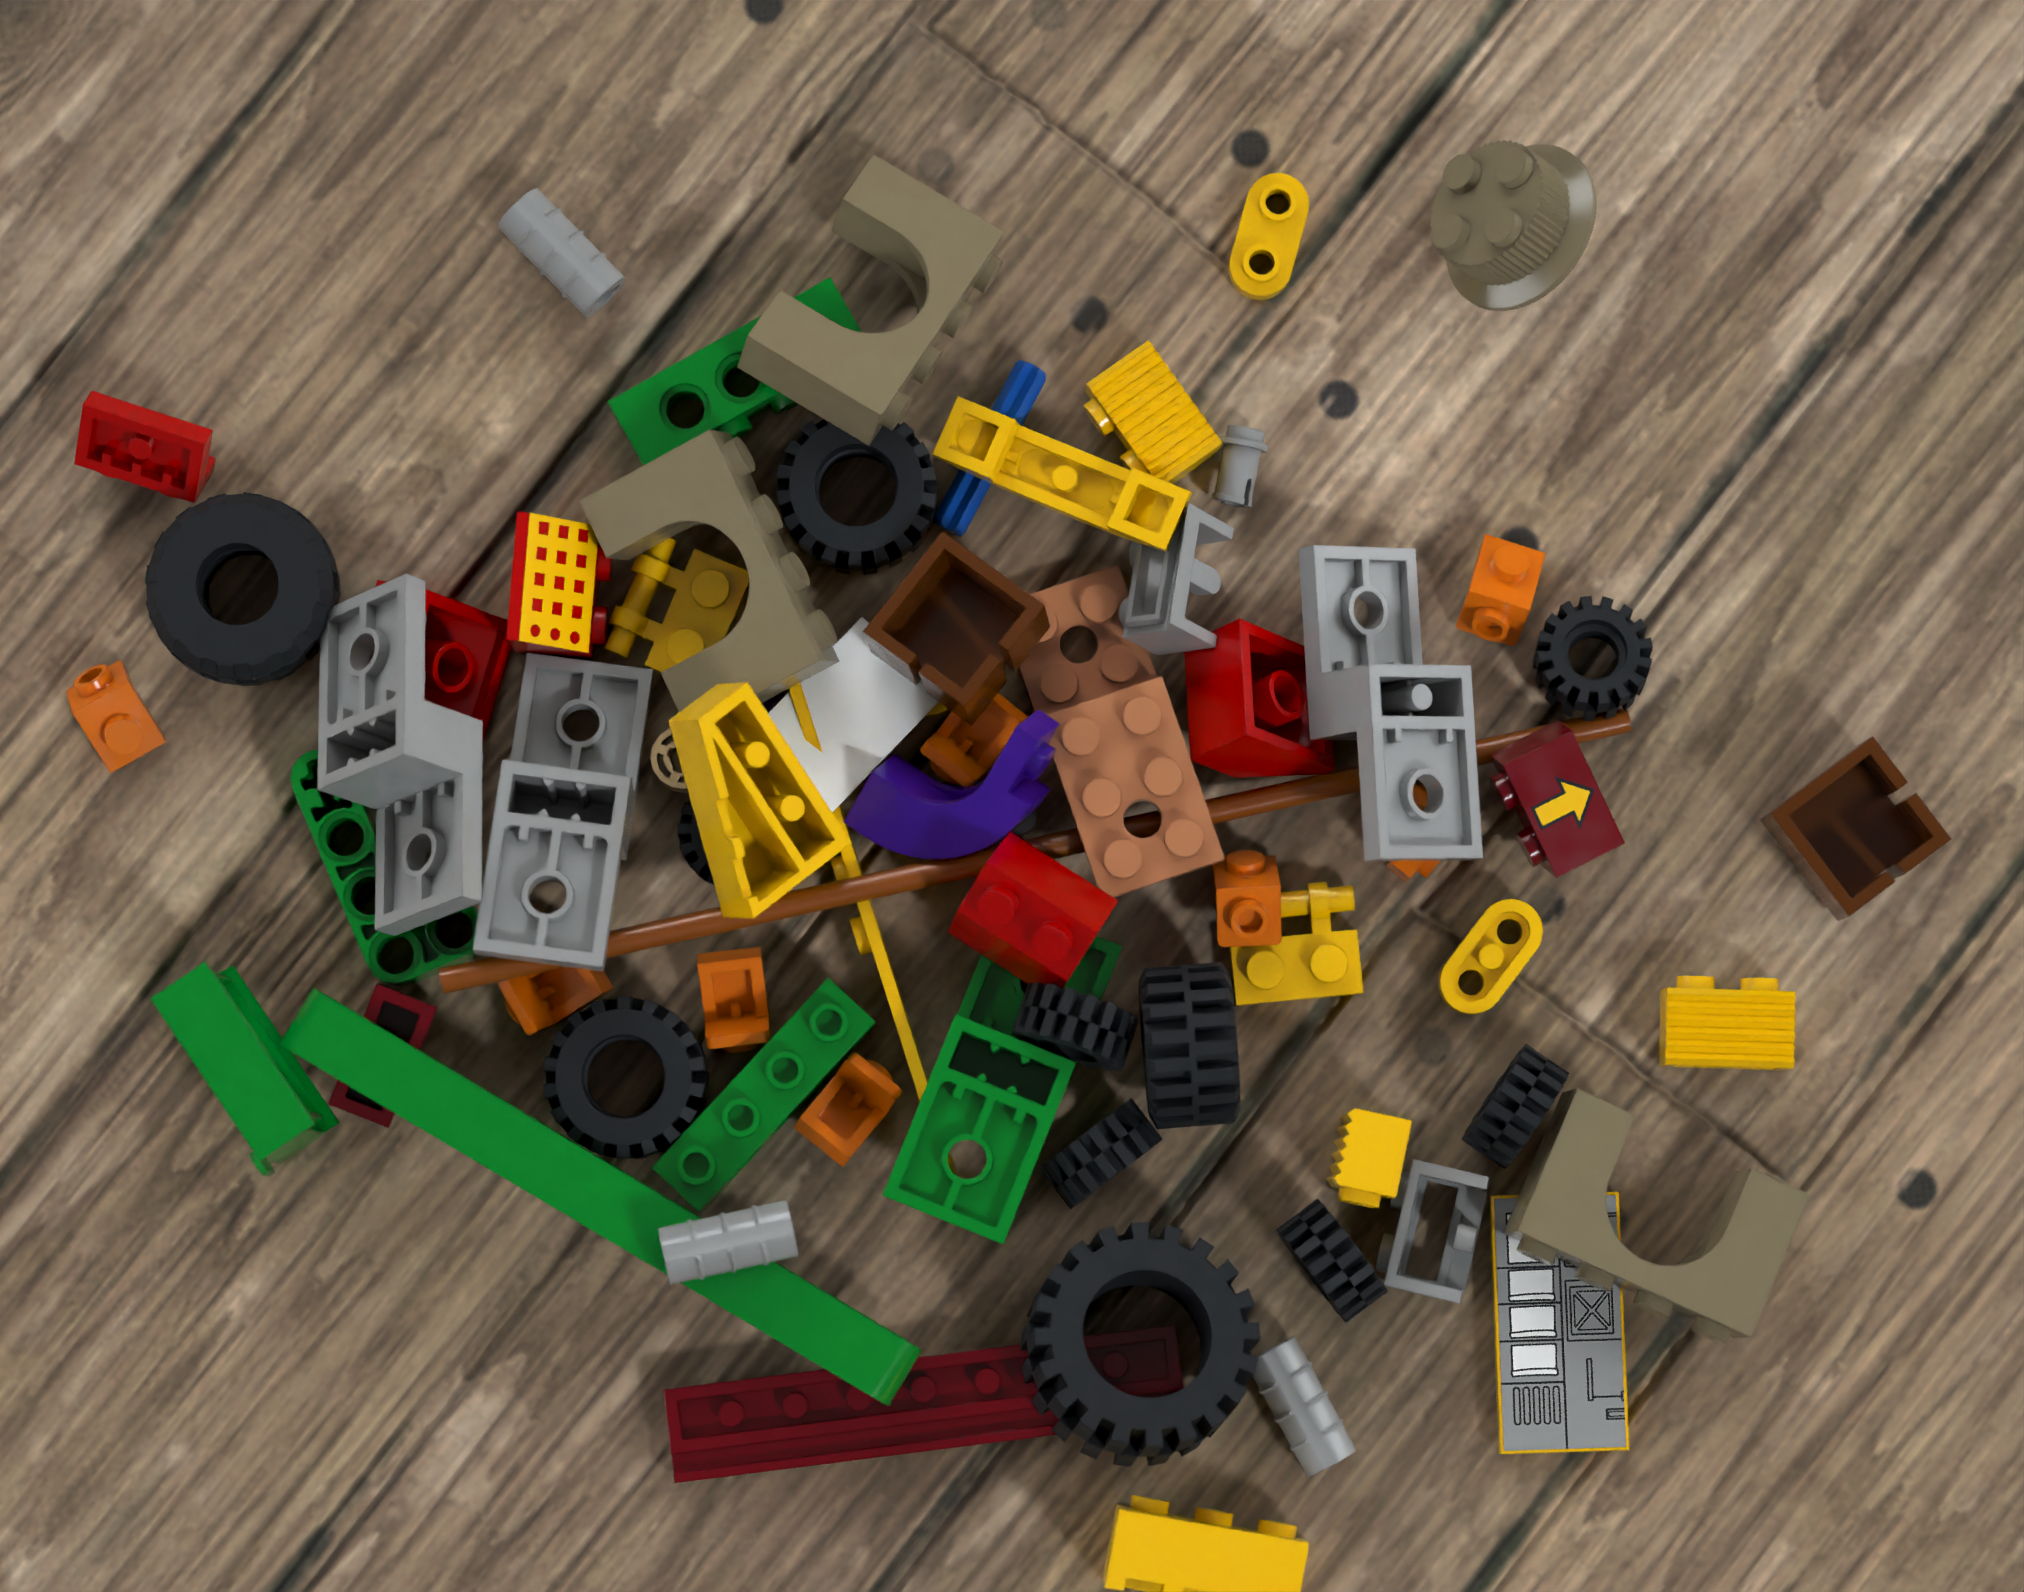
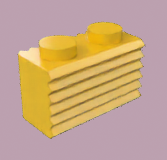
(1150, 416)
(1727, 1026)
(1369, 1157)

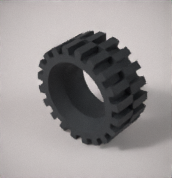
(1091, 1405)

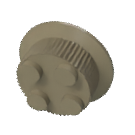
(1512, 221)

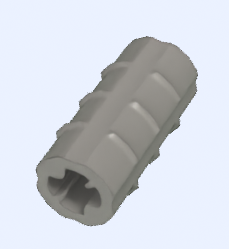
(561, 252)
(728, 1242)
(1302, 1407)

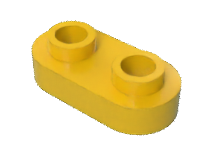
(1269, 235)
(1490, 957)

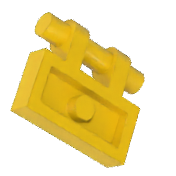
(699, 613)
(1303, 964)

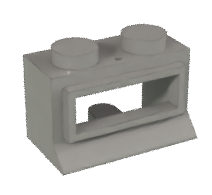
(1161, 584)
(1461, 1237)

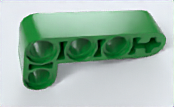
(354, 871)

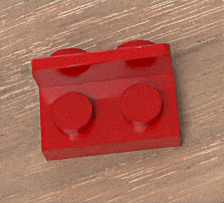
(144, 447)

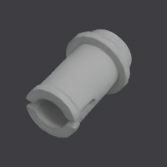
(1239, 466)

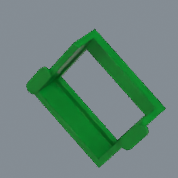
(245, 1064)

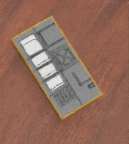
(1555, 1349)

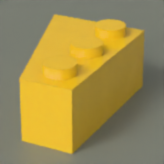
(751, 800)
(1200, 1553)

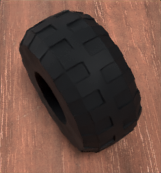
(205, 540)

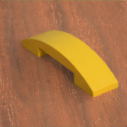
(1061, 476)

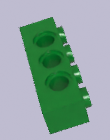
(702, 376)
(764, 1095)

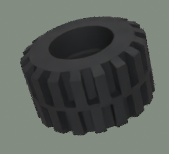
(856, 546)
(1189, 1045)
(570, 1064)

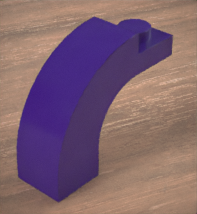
(944, 821)

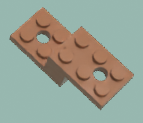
(1117, 742)

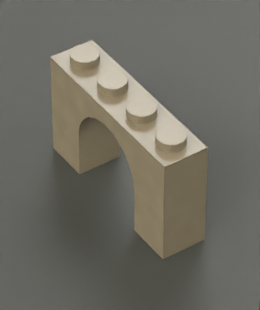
(861, 376)
(711, 483)
(1566, 1217)

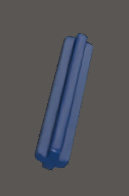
(967, 490)

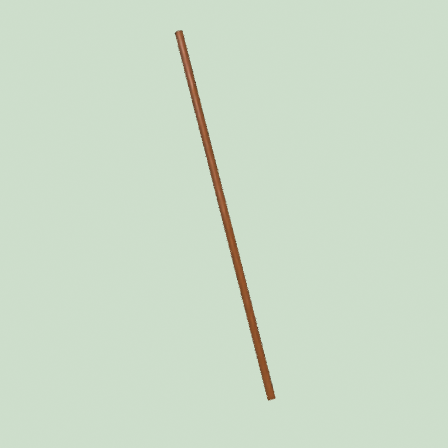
(953, 869)

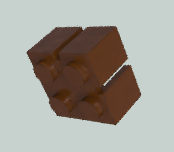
(956, 628)
(1849, 831)

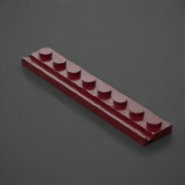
(940, 1405)

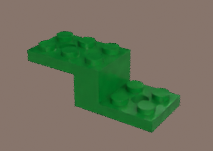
(989, 1093)

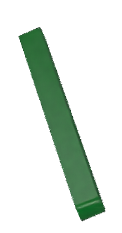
(589, 1191)

